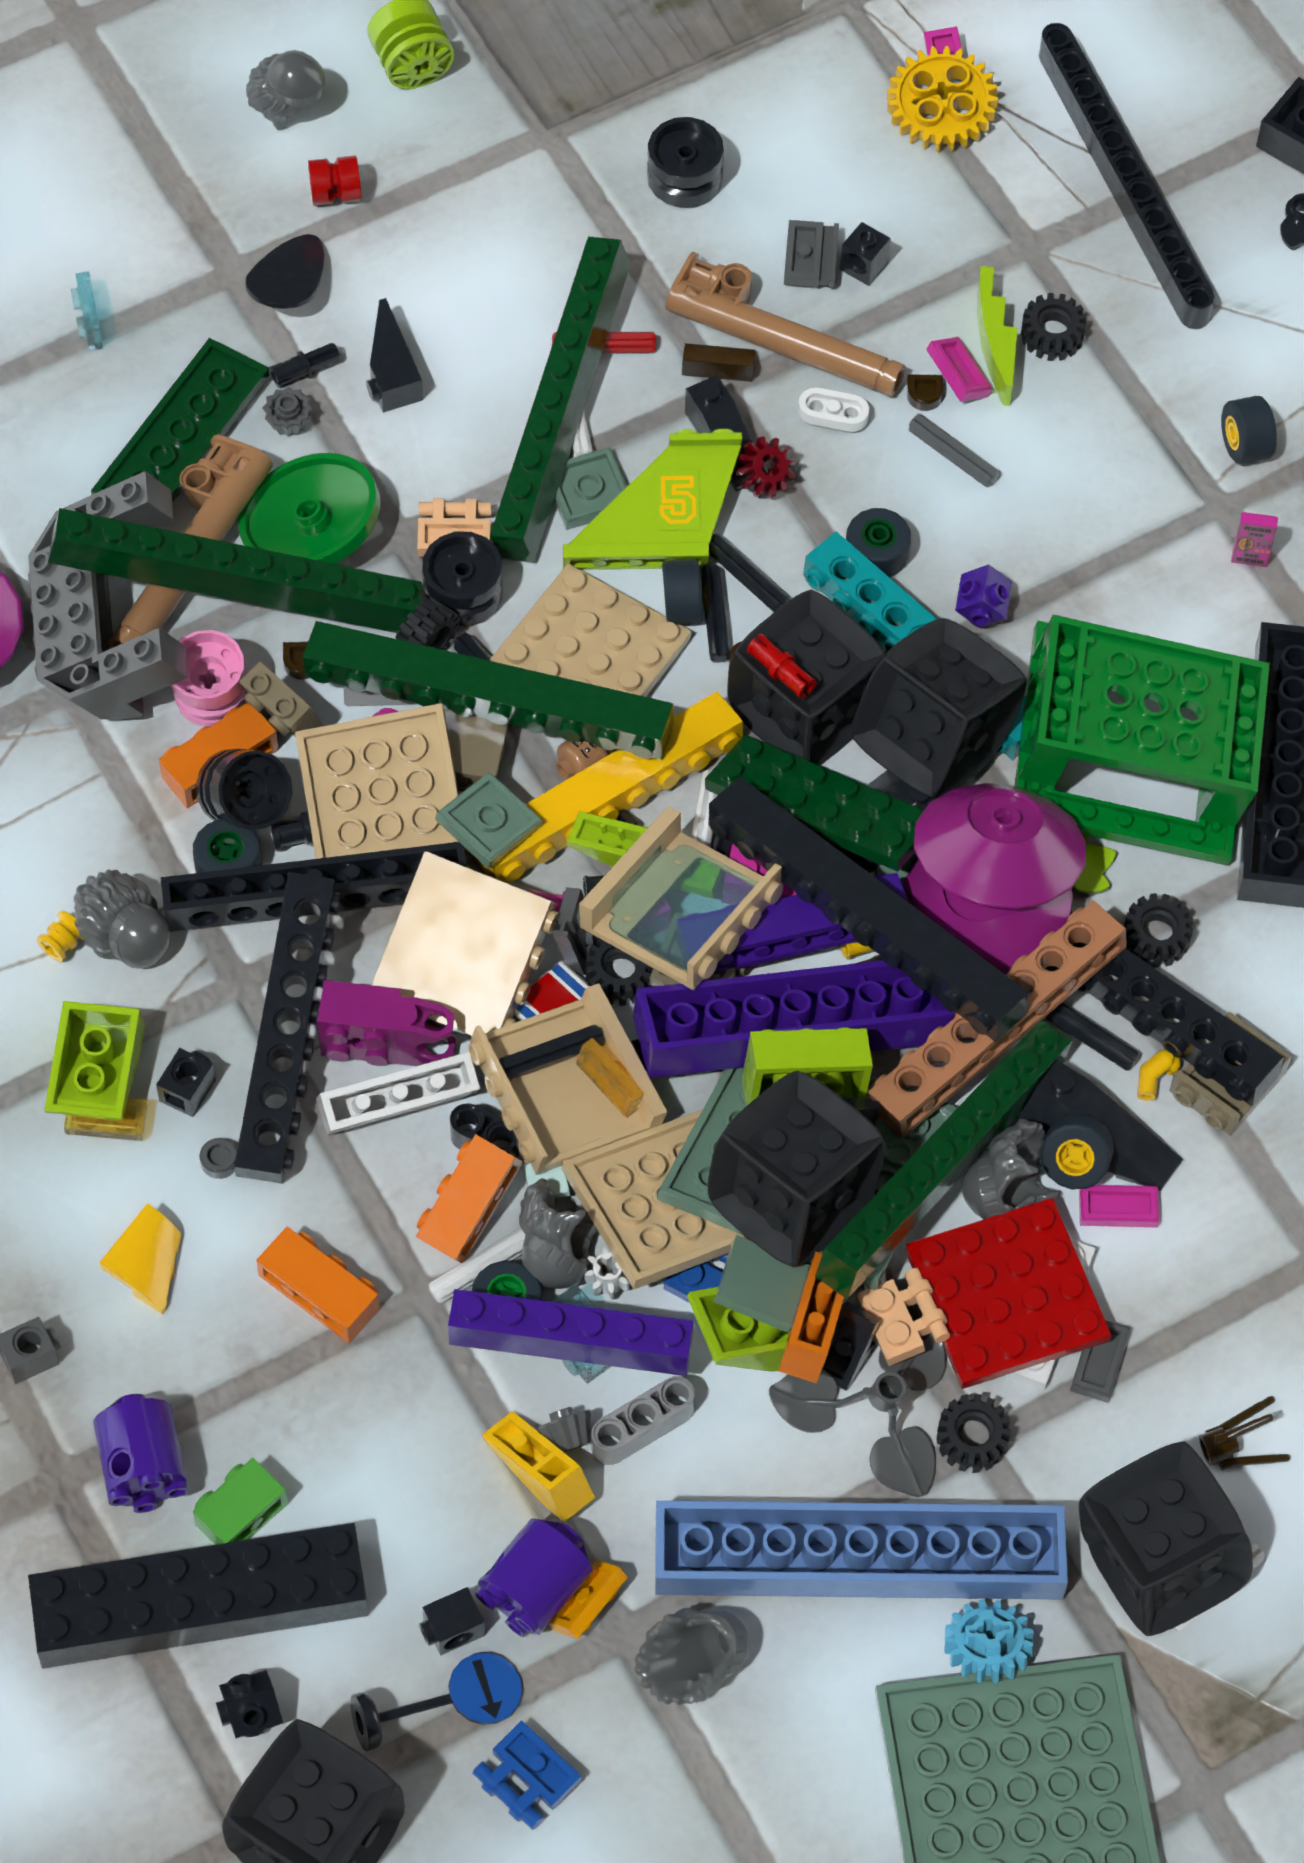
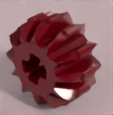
(777, 473)

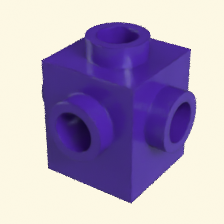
(983, 596)

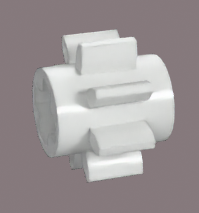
(610, 1283)

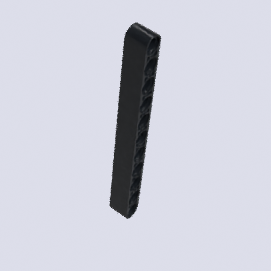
(1126, 176)

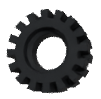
(1053, 310)
(430, 625)
(1158, 911)
(615, 987)
(979, 1411)

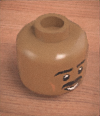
(577, 756)

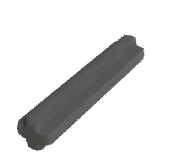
(953, 450)

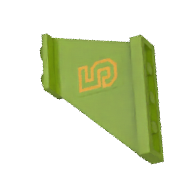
(665, 509)

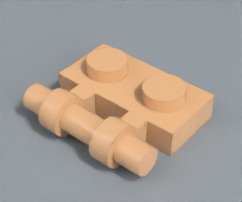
(432, 528)
(897, 1332)

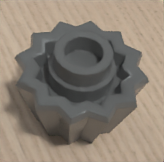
(287, 411)
(568, 1429)

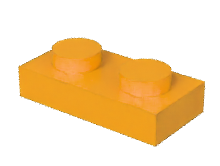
(588, 1600)

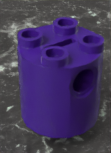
(140, 1452)
(535, 1575)

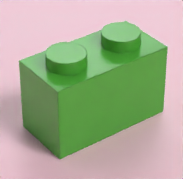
(240, 1504)

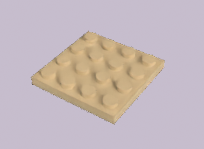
(594, 636)
(378, 781)
(620, 1195)

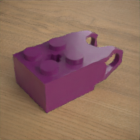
(379, 1025)

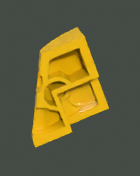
(145, 1257)

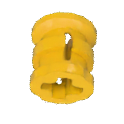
(60, 937)

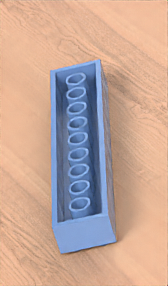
(860, 1550)

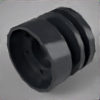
(262, 793)

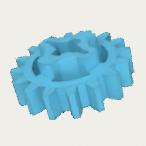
(988, 1641)

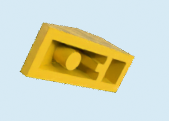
(540, 1466)

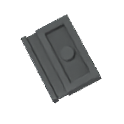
(811, 254)
(572, 939)

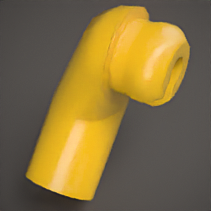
(1152, 1069)

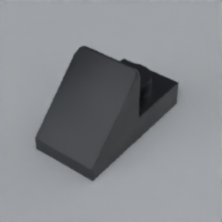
(850, 1344)

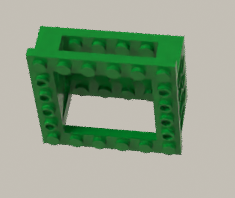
(1074, 719)

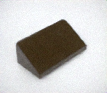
(717, 360)

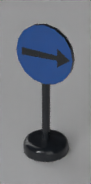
(480, 1688)

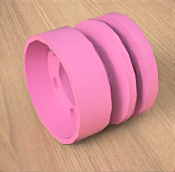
(213, 678)

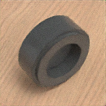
(218, 1158)

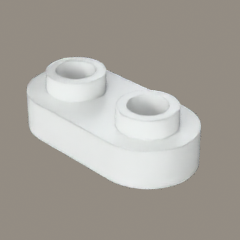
(834, 409)

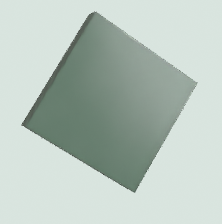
(588, 487)
(488, 820)
(760, 1285)

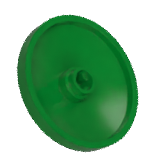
(312, 508)

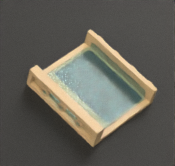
(677, 902)

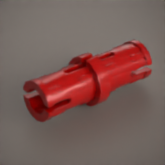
(781, 666)

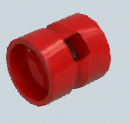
(334, 180)

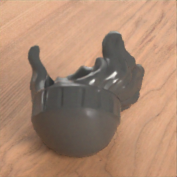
(285, 85)
(121, 919)
(1008, 1172)
(553, 1243)
(691, 1655)

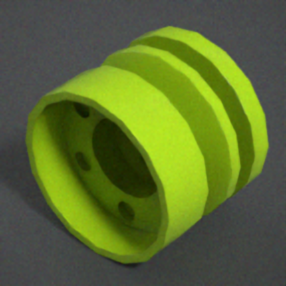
(410, 43)

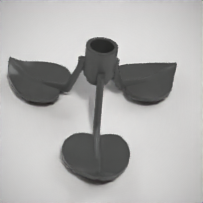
(898, 1461)

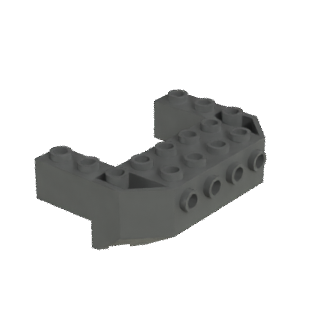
(75, 616)

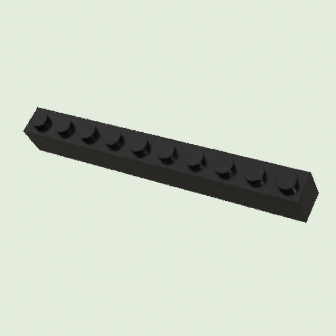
(869, 910)

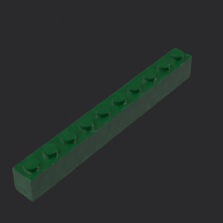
(560, 400)
(232, 571)
(488, 690)
(940, 1161)

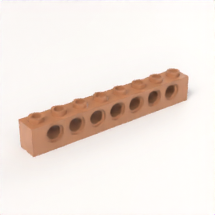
(1048, 989)

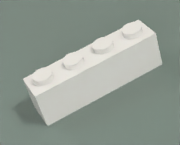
(397, 1093)

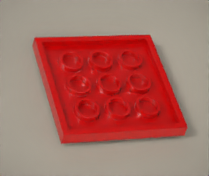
(1009, 1292)

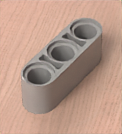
(650, 1404)

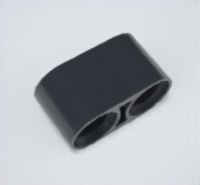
(488, 1126)

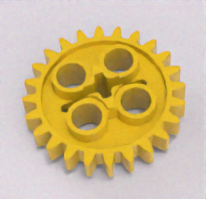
(936, 73)

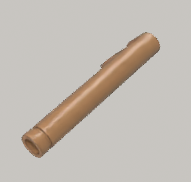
(710, 297)
(219, 491)

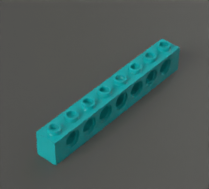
(891, 603)

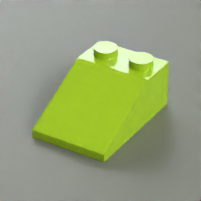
(94, 1060)
(737, 1338)

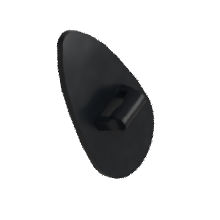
(288, 273)

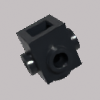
(249, 1704)

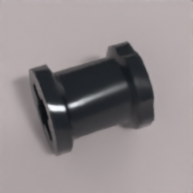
(291, 831)

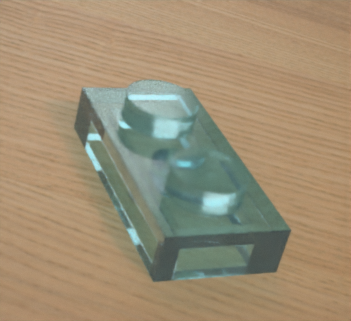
(87, 323)

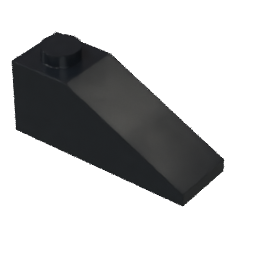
(392, 369)
(713, 408)

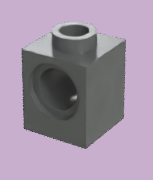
(23, 1365)

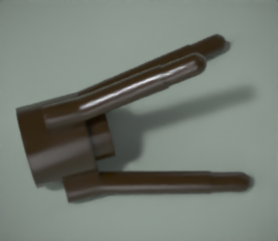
(1221, 1441)

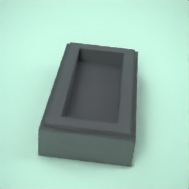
(1100, 1364)

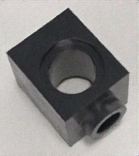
(865, 253)
(186, 1096)
(452, 1622)

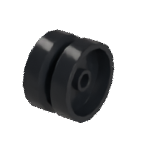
(685, 162)
(464, 575)

